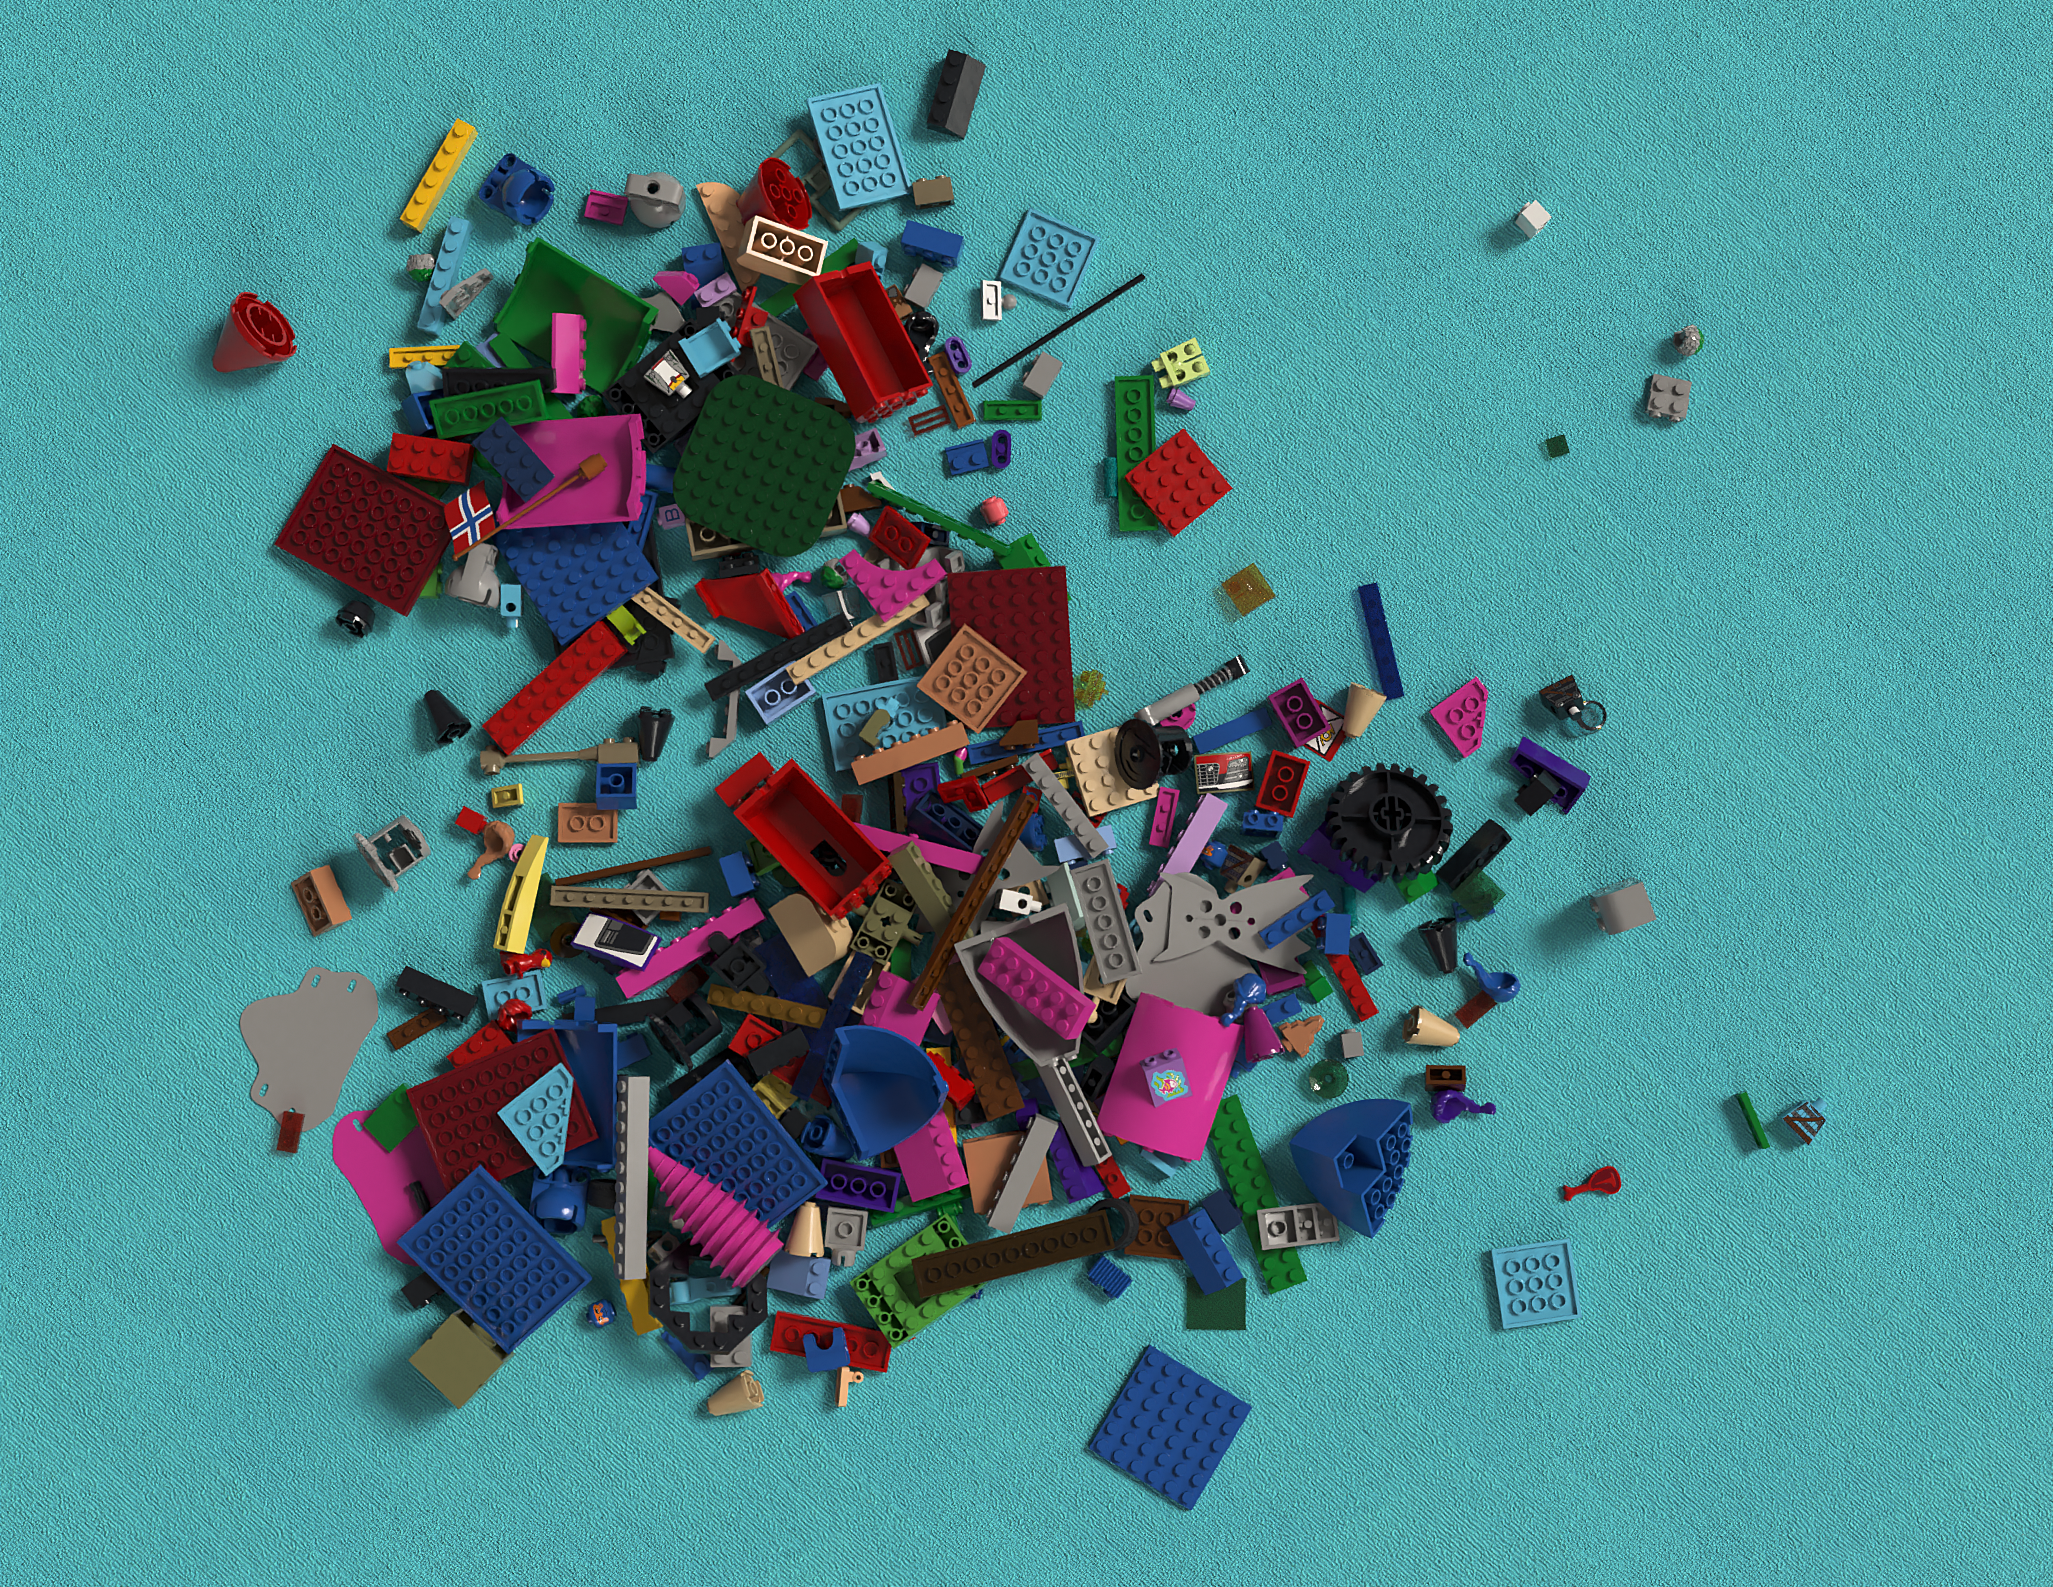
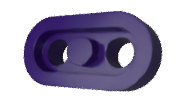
(960, 355)
(1001, 450)

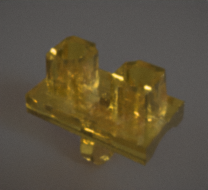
(1094, 688)

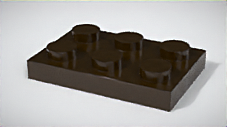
(897, 802)

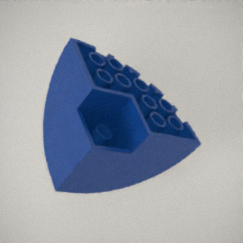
(1356, 1159)

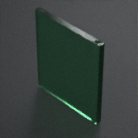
(1217, 1310)

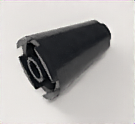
(444, 718)
(1441, 942)

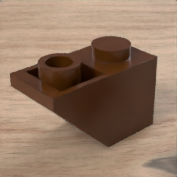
(1023, 734)

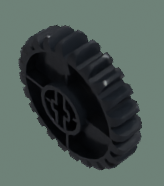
(1371, 843)

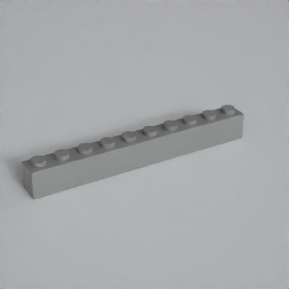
(631, 1177)

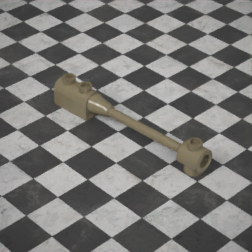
(606, 753)

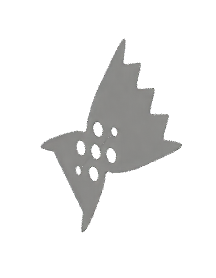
(1021, 866)
(1262, 902)

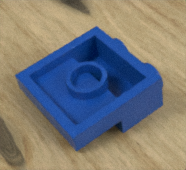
(1261, 825)

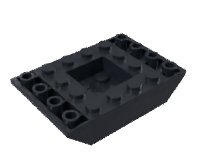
(664, 415)

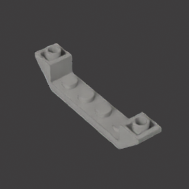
(718, 745)

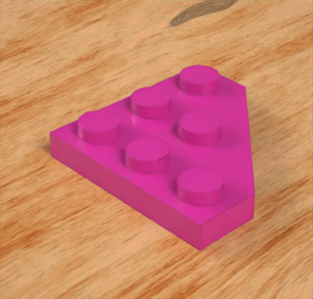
(1463, 716)

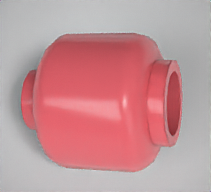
(994, 510)

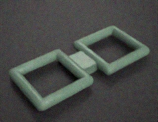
(818, 180)

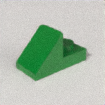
(1315, 982)

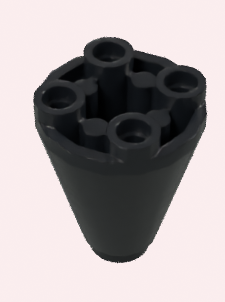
(653, 731)

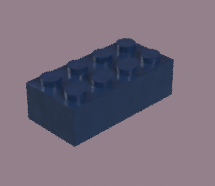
(513, 459)

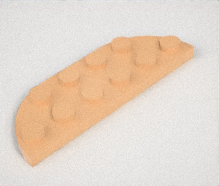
(726, 219)

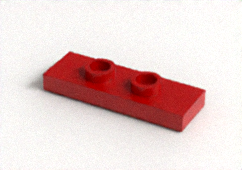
(1113, 1177)

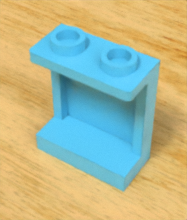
(711, 347)

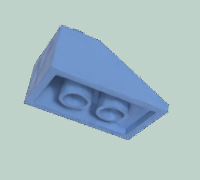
(799, 1274)

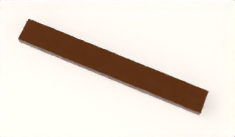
(635, 866)

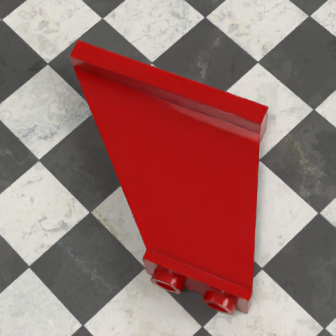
(750, 600)

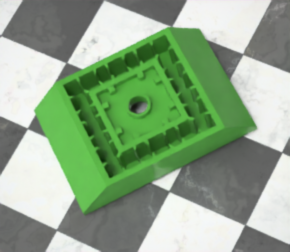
(892, 1290)

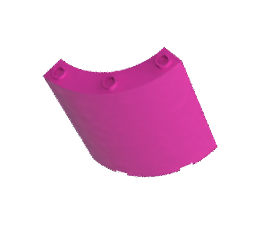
(561, 447)
(1208, 1055)

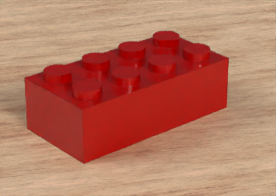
(430, 459)

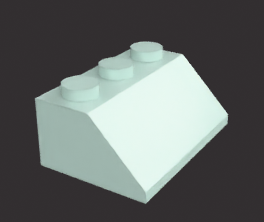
(1063, 890)

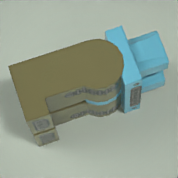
(878, 722)

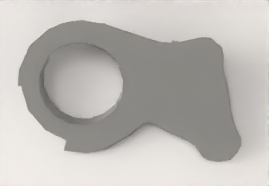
(669, 314)

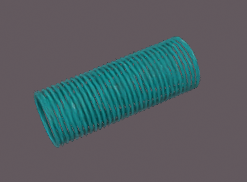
(1110, 477)
(1347, 899)

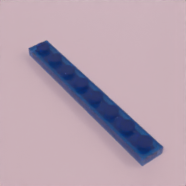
(835, 1018)

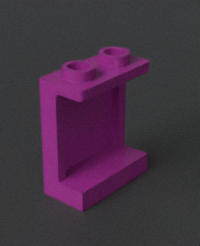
(1279, 979)

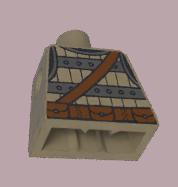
(1240, 868)

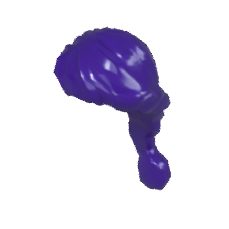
(1449, 1103)

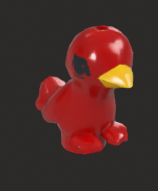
(520, 963)

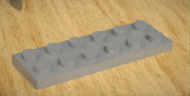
(1106, 921)

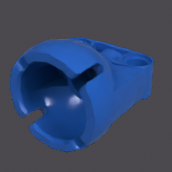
(518, 190)
(560, 1200)

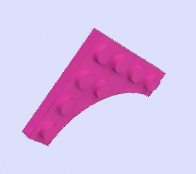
(890, 589)

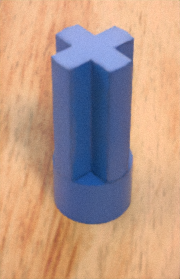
(569, 995)

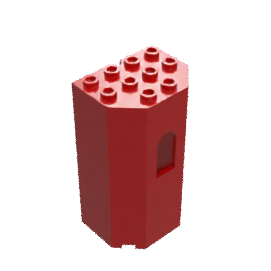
(863, 341)
(792, 819)

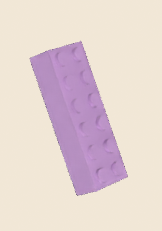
(1192, 839)

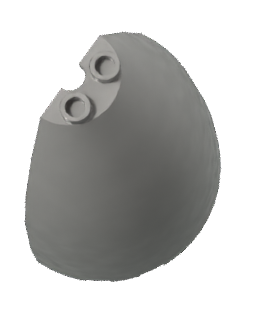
(1053, 942)

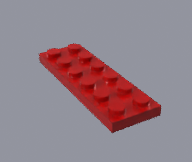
(755, 1032)
(866, 1345)

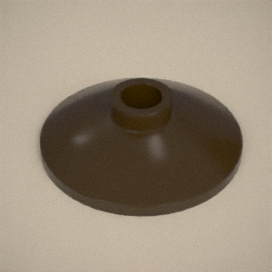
(562, 946)

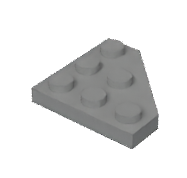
(462, 294)

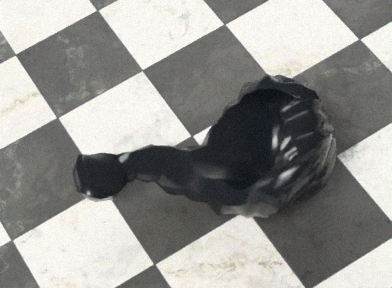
(922, 330)

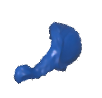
(1499, 985)
(1248, 990)

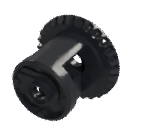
(1155, 749)
(677, 1018)

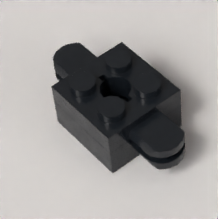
(738, 963)

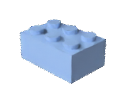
(778, 695)

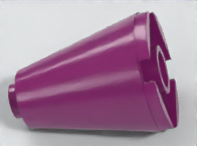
(1260, 1037)

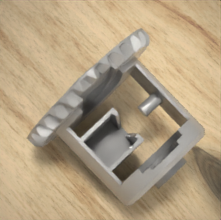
(400, 856)

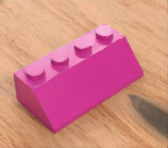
(568, 352)

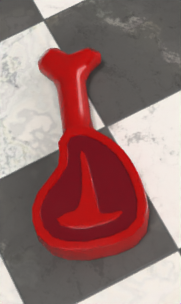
(1603, 1179)

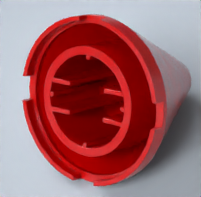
(253, 336)

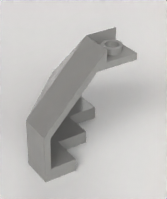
(938, 595)

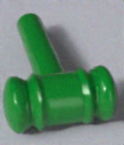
(952, 1210)

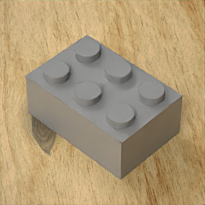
(742, 1354)

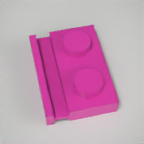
(606, 207)

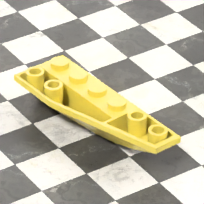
(521, 897)

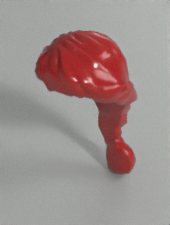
(511, 1012)

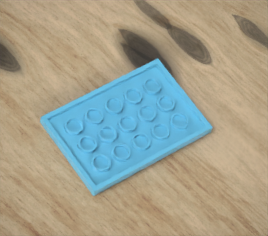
(859, 146)
(852, 708)

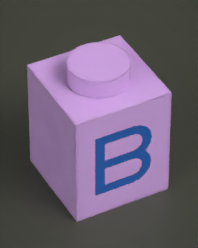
(670, 517)

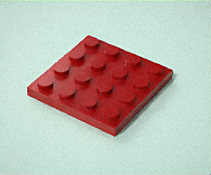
(1178, 482)

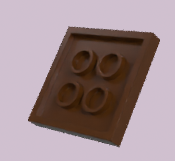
(1154, 1216)

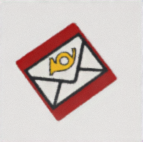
(1329, 742)

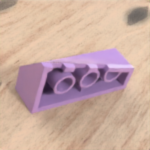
(868, 449)

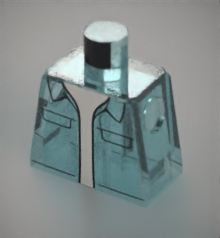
(844, 600)

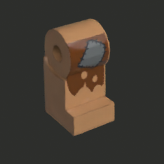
(898, 302)

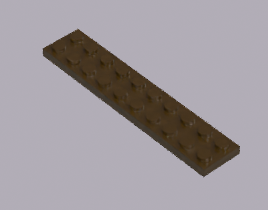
(1012, 1254)

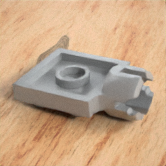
(845, 1233)

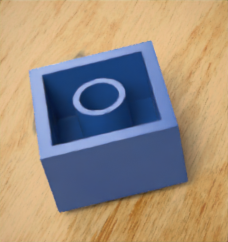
(616, 786)

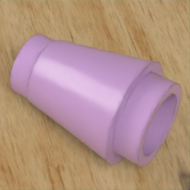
(859, 525)

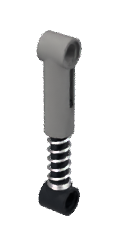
(1190, 693)

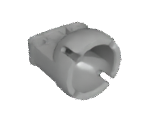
(658, 208)
(476, 579)

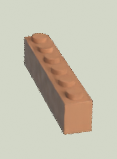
(910, 753)

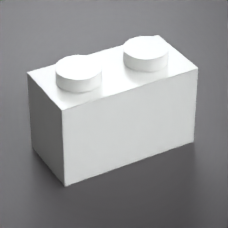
(1532, 218)

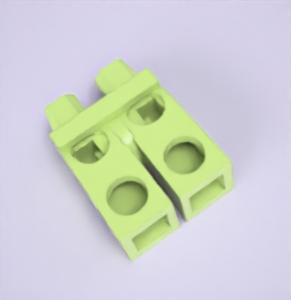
(1175, 364)

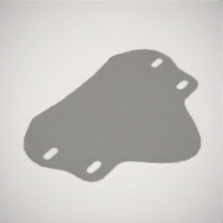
(1191, 980)
(308, 1042)

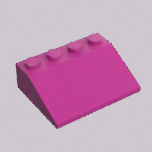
(890, 1011)
(931, 1160)

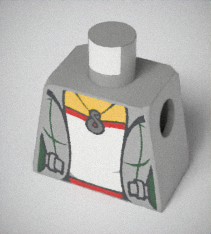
(669, 375)

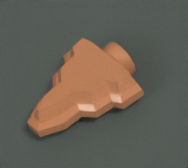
(1300, 1034)

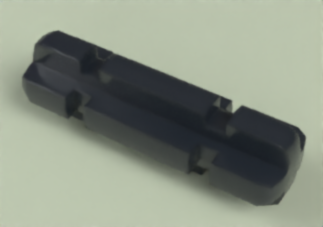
(420, 1197)

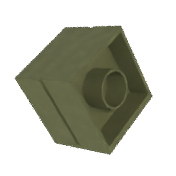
(460, 1358)

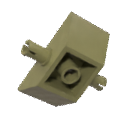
(898, 907)

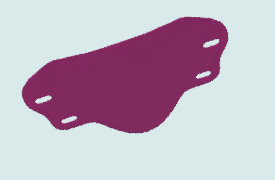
(385, 1177)

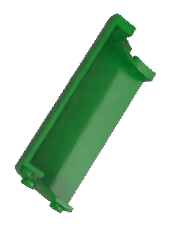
(560, 284)

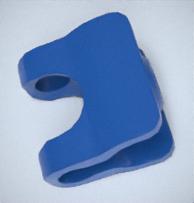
(827, 1359)

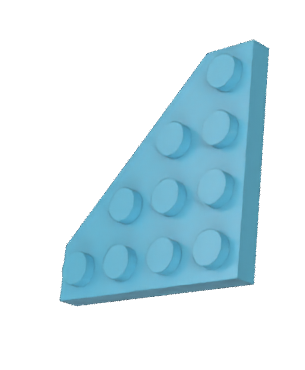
(541, 1118)

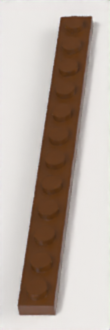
(972, 901)

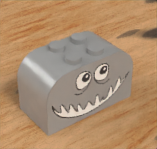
(1622, 906)

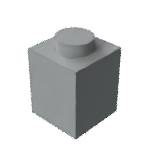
(1351, 1043)

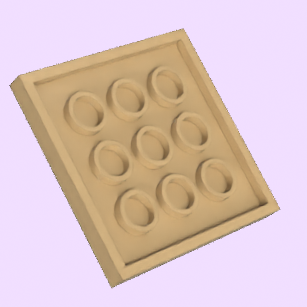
(1098, 775)

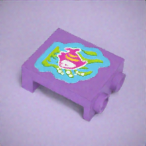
(1166, 1076)

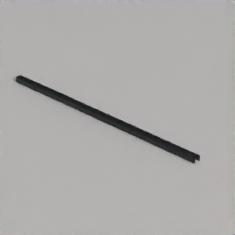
(1058, 330)

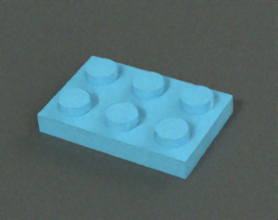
(528, 990)

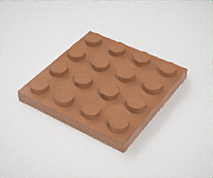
(971, 678)

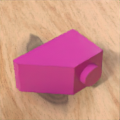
(677, 284)

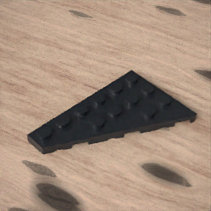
(471, 379)

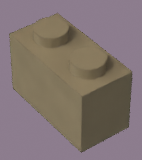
(933, 192)

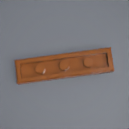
(951, 390)

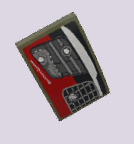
(1223, 772)

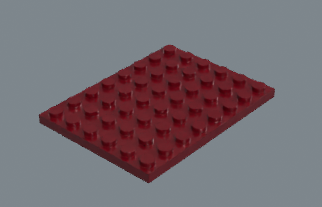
(368, 530)
(1028, 621)
(462, 1109)

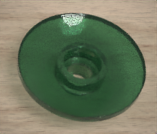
(1337, 1084)

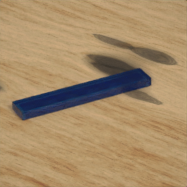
(1380, 641)

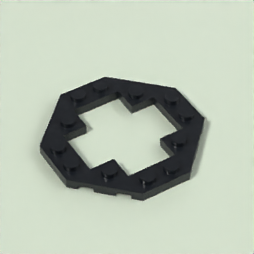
(678, 1322)

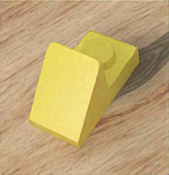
(507, 796)

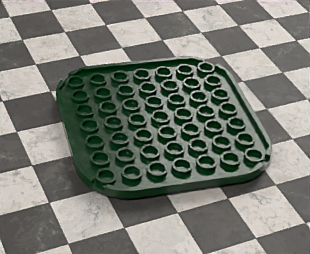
(764, 466)

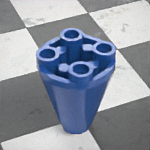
(1032, 834)

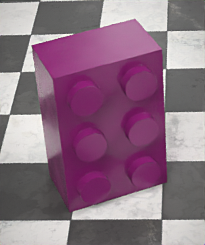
(1298, 713)

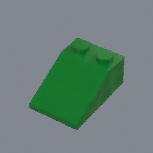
(393, 1119)

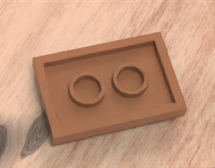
(586, 824)

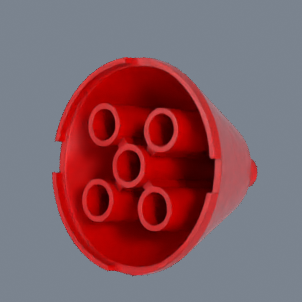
(776, 196)

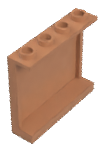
(989, 1159)

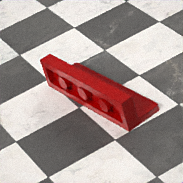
(1014, 779)

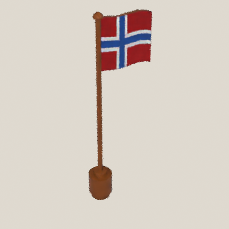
(472, 517)

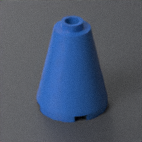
(826, 1139)

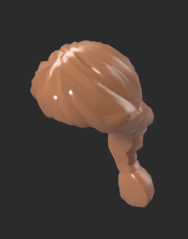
(498, 841)

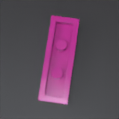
(1164, 817)

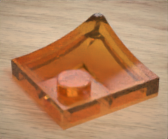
(1248, 589)

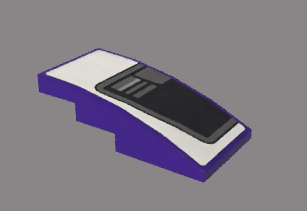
(616, 941)

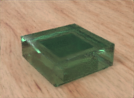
(1557, 446)

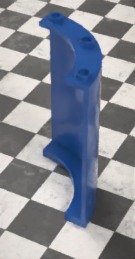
(593, 1060)

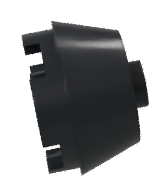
(357, 618)

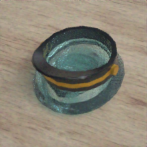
(1592, 718)

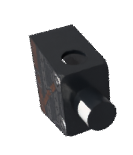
(1563, 699)

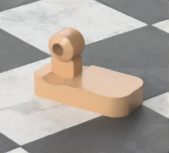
(844, 1376)

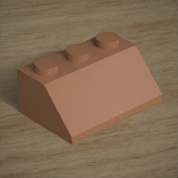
(321, 900)

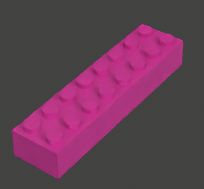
(690, 948)

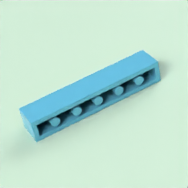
(445, 274)

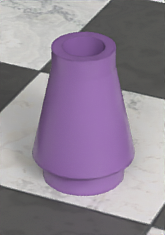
(1180, 400)

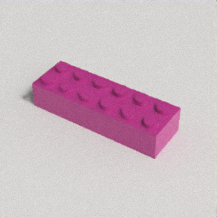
(1036, 988)

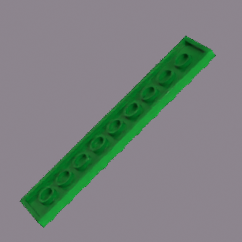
(1252, 1191)

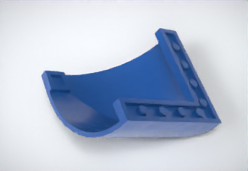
(880, 1087)

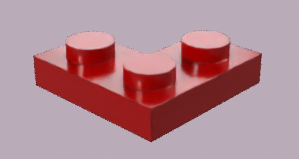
(965, 789)

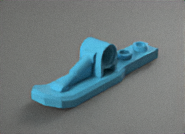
(694, 1288)

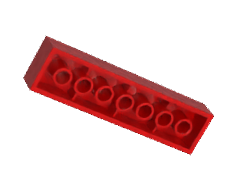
(555, 688)

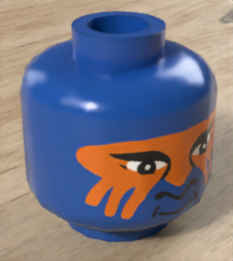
(1213, 854)
(601, 1313)

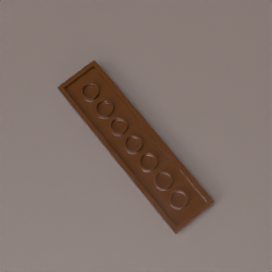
(979, 1044)

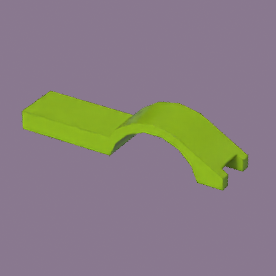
(626, 624)

